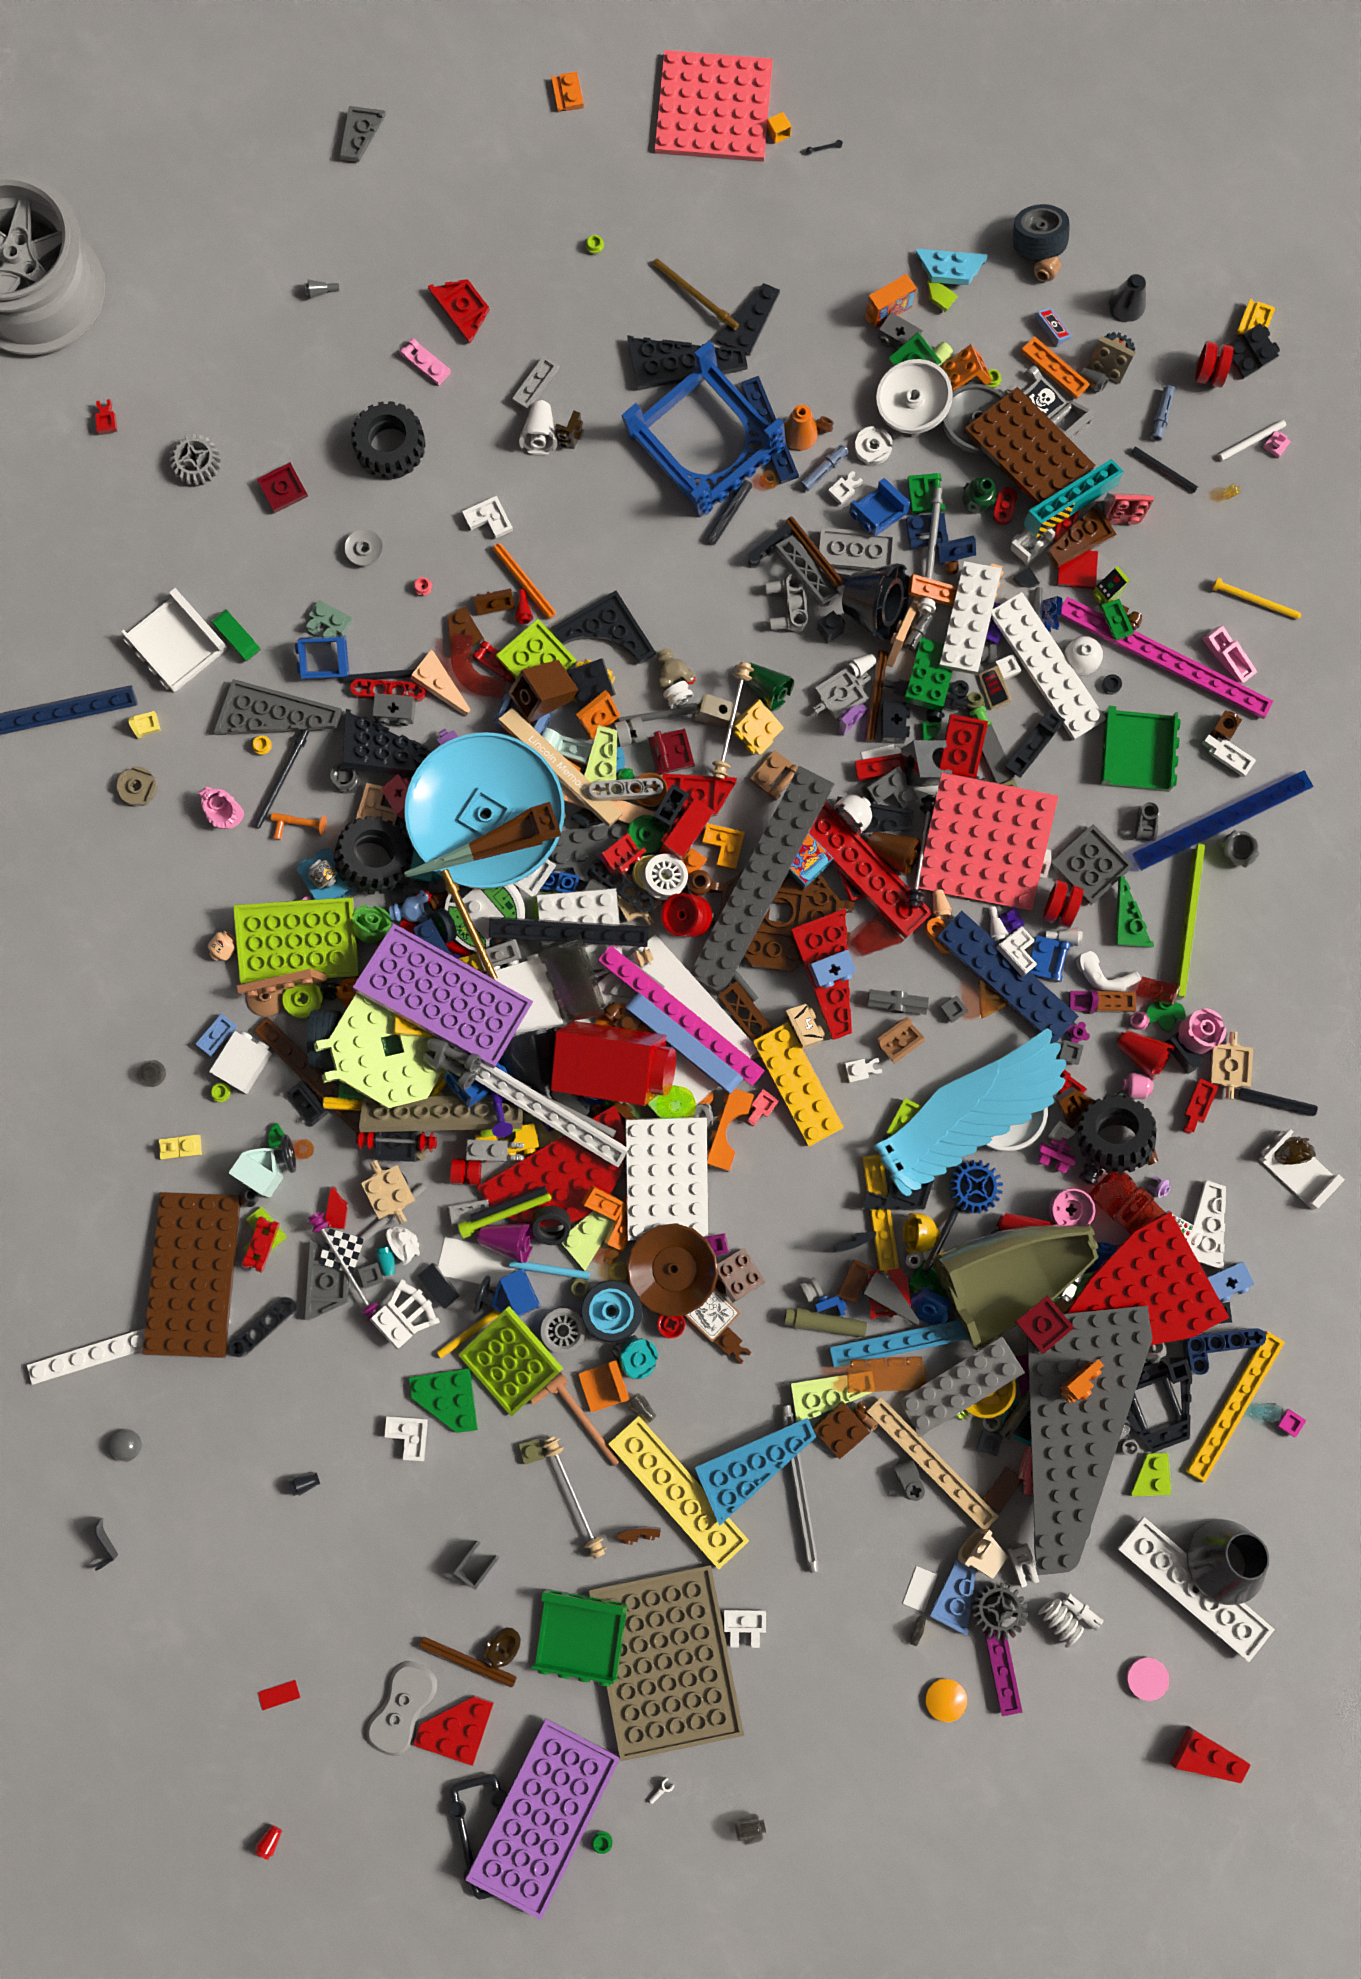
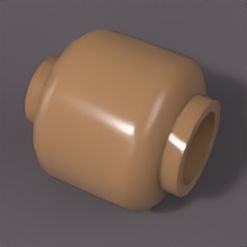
(1047, 269)

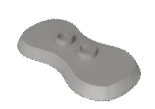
(409, 1692)

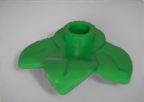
(1165, 1015)

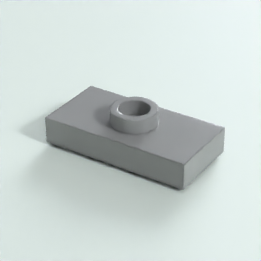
(462, 1212)

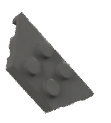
(325, 1285)

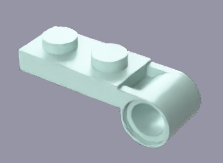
(568, 747)

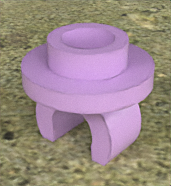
(1162, 1188)

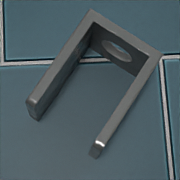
(467, 1579)

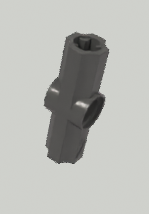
(898, 1001)

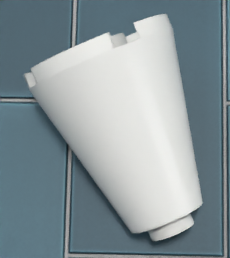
(539, 430)

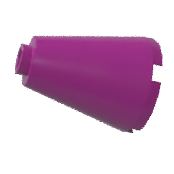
(507, 1240)

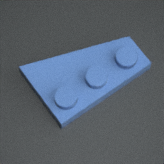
(955, 1598)

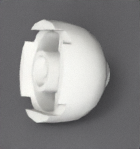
(1084, 655)
(855, 812)

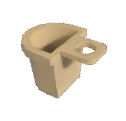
(982, 1553)

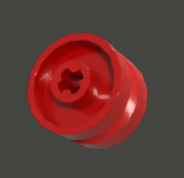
(1214, 364)
(1066, 905)
(686, 915)

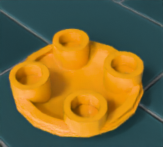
(946, 1700)

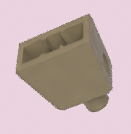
(714, 711)

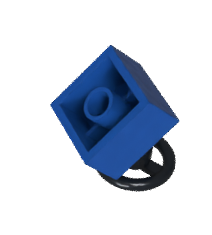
(511, 1291)

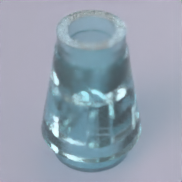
(1266, 1411)

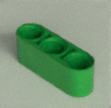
(236, 635)

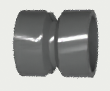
(344, 779)

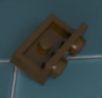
(568, 436)

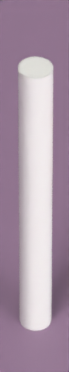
(1250, 441)

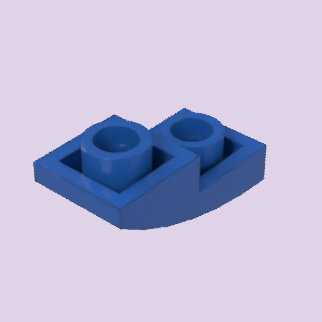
(561, 882)

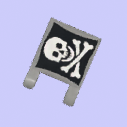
(1042, 394)

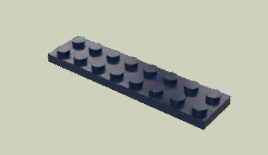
(1023, 994)

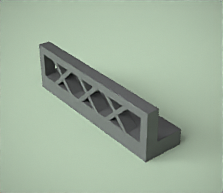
(807, 571)

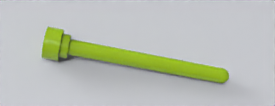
(467, 1228)

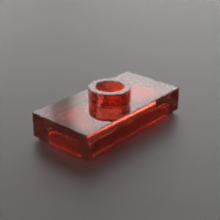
(1157, 990)

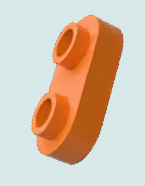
(940, 926)

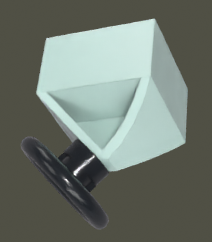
(262, 1169)

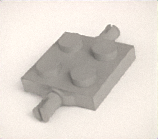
(841, 693)

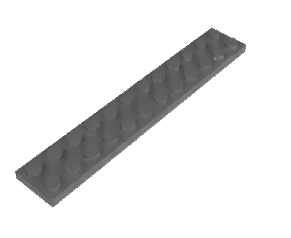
(761, 879)

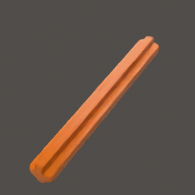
(524, 581)

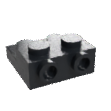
(1253, 350)

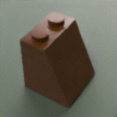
(542, 690)

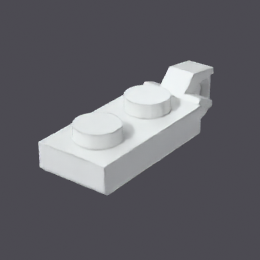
(1229, 755)

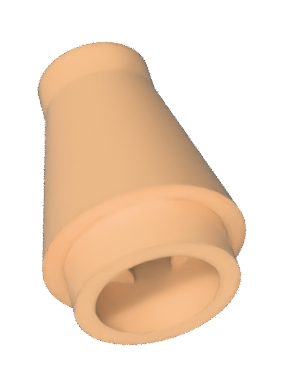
(941, 907)

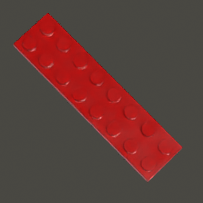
(867, 871)

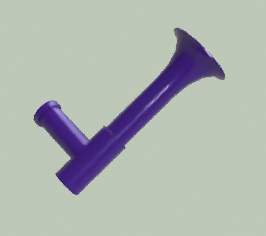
(502, 1128)

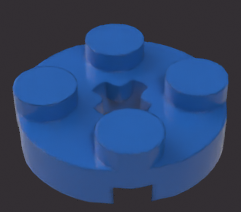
(939, 1310)

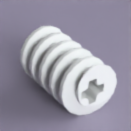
(1063, 1621)

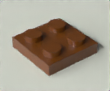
(841, 1430)

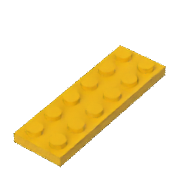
(798, 1084)

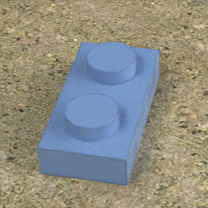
(216, 1035)

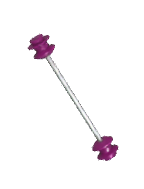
(319, 1225)

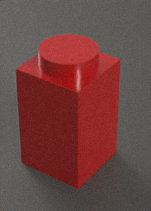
(612, 1063)

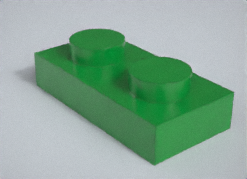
(1117, 620)

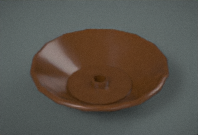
(652, 1276)

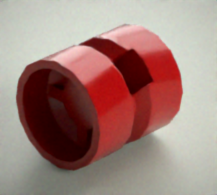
(465, 1172)

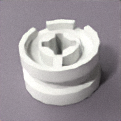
(678, 694)

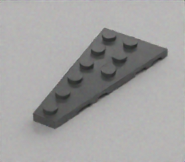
(261, 709)

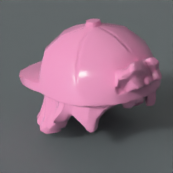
(220, 808)

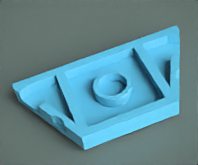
(950, 266)

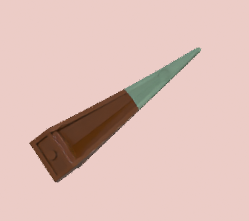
(521, 832)

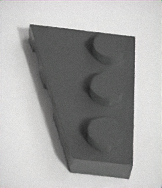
(359, 131)

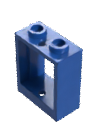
(302, 668)

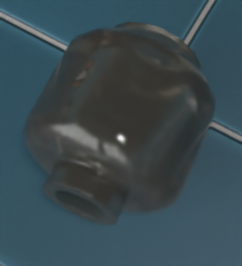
(750, 1829)

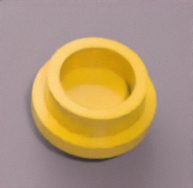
(261, 745)

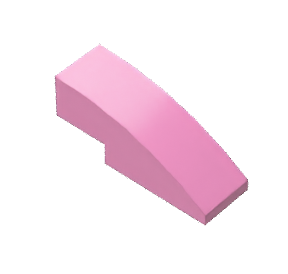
(1229, 654)

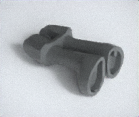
(439, 1060)

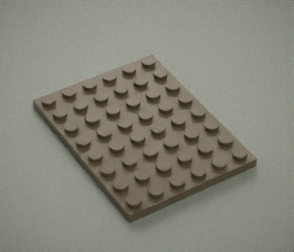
(673, 1665)

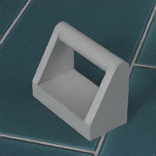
(1085, 420)

